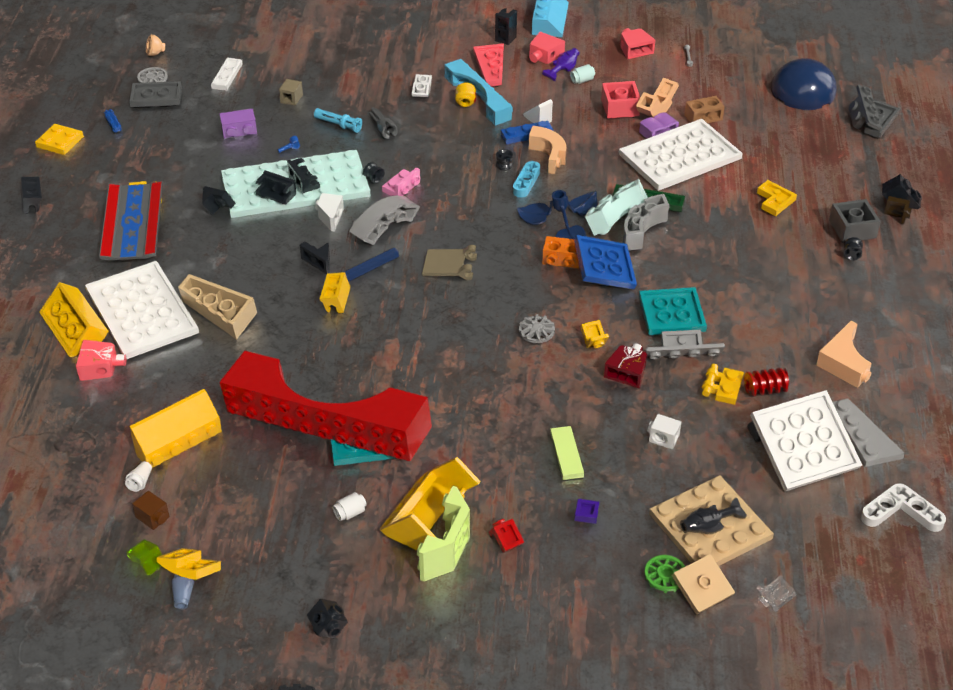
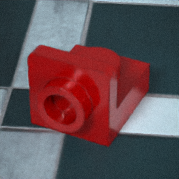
(506, 534)

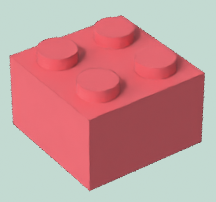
(620, 99)

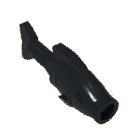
(708, 519)

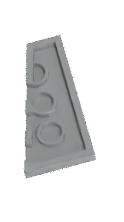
(868, 440)

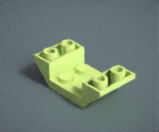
(442, 555)

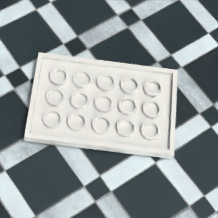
(680, 154)
(141, 309)

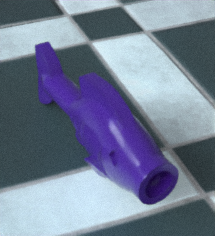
(565, 61)

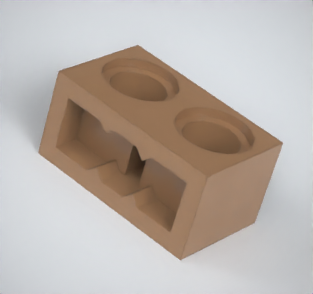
(708, 109)

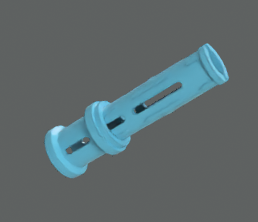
(343, 120)

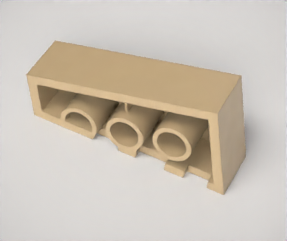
(218, 304)

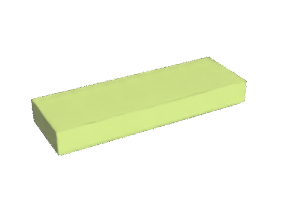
(566, 453)

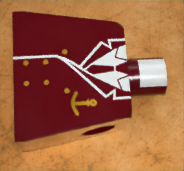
(627, 365)

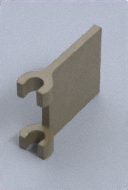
(449, 262)

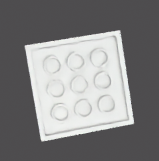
(805, 440)

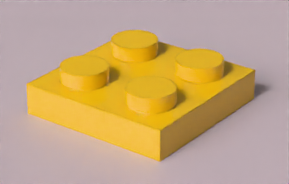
(59, 139)

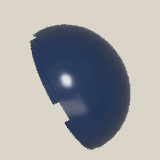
(804, 84)

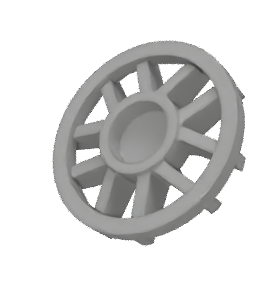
(153, 76)
(536, 329)

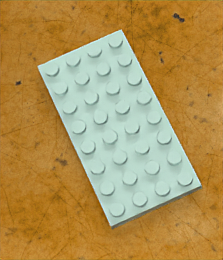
(336, 172)

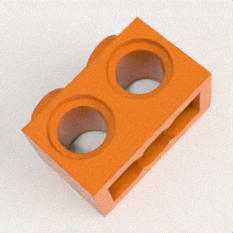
(560, 252)

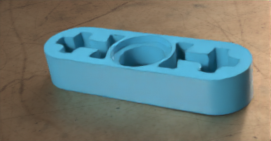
(521, 192)

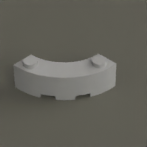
(377, 217)
(642, 217)

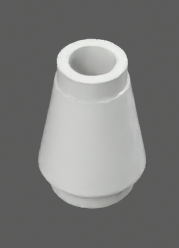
(138, 477)

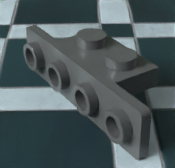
(864, 109)

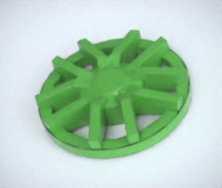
(662, 573)

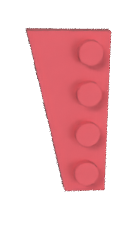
(490, 62)

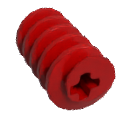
(766, 380)

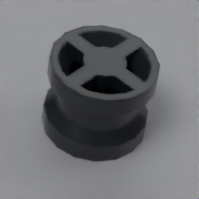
(504, 159)
(373, 172)
(853, 249)

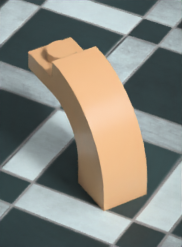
(660, 101)
(550, 143)

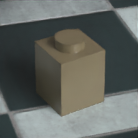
(291, 92)

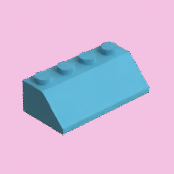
(550, 17)

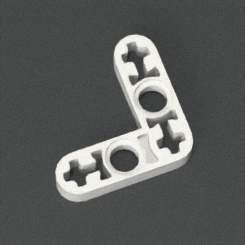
(903, 498)

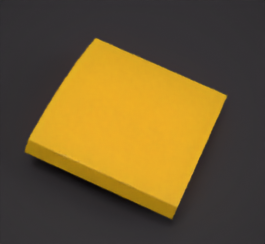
(188, 563)

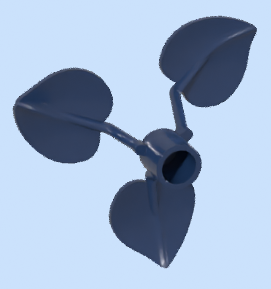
(538, 212)

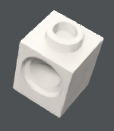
(664, 431)

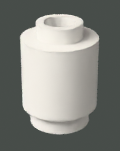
(349, 506)

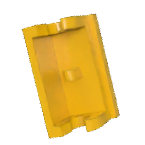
(335, 291)

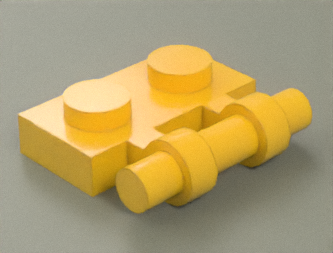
(729, 384)

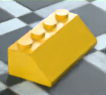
(72, 319)
(175, 429)

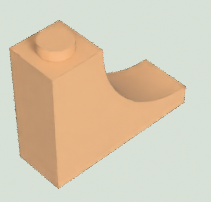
(842, 358)

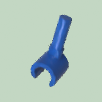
(294, 143)

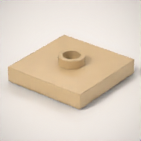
(703, 584)

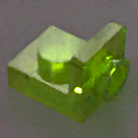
(146, 555)

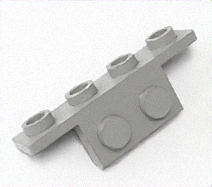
(683, 343)

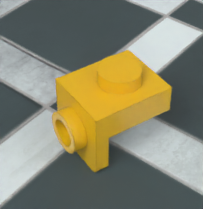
(594, 334)

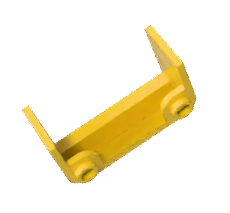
(423, 503)

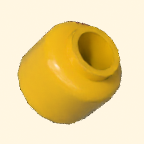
(465, 94)

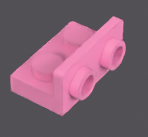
(402, 182)

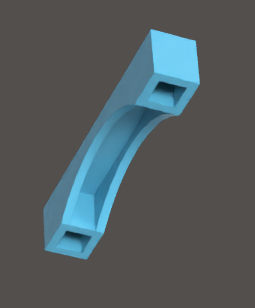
(497, 108)

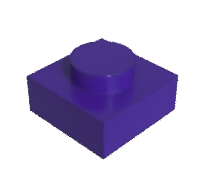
(587, 511)

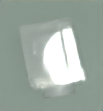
(776, 593)

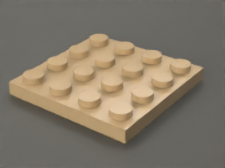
(734, 540)

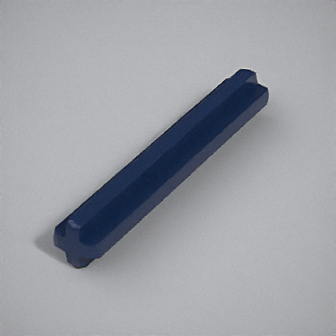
(371, 264)

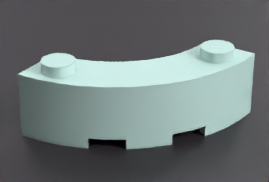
(614, 207)

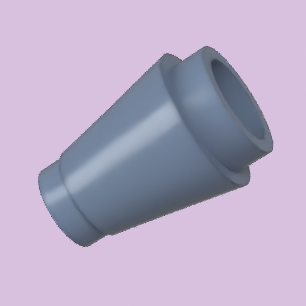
(182, 591)

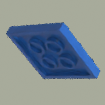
(605, 262)

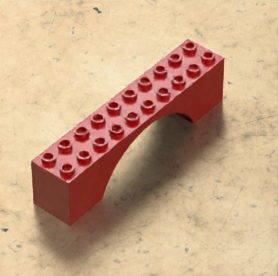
(385, 423)

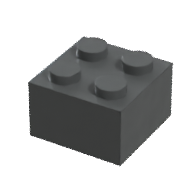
(854, 220)

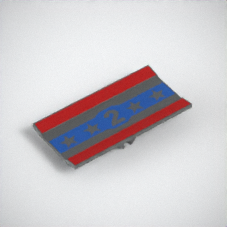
(131, 221)

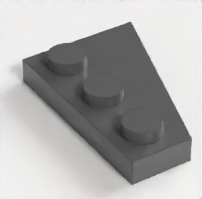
(887, 114)

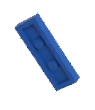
(521, 133)

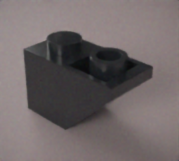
(902, 188)

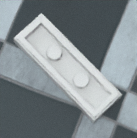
(226, 74)

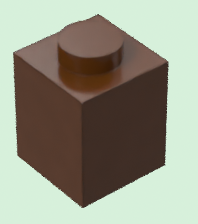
(151, 510)

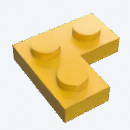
(777, 197)

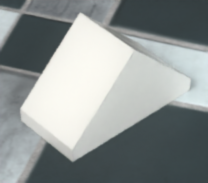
(540, 113)

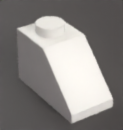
(330, 209)

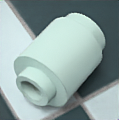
(582, 74)

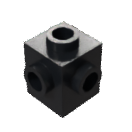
(327, 618)

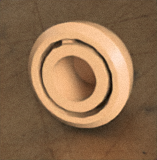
(154, 46)

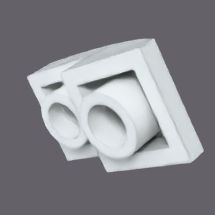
(422, 85)

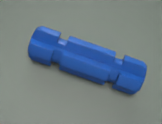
(112, 120)

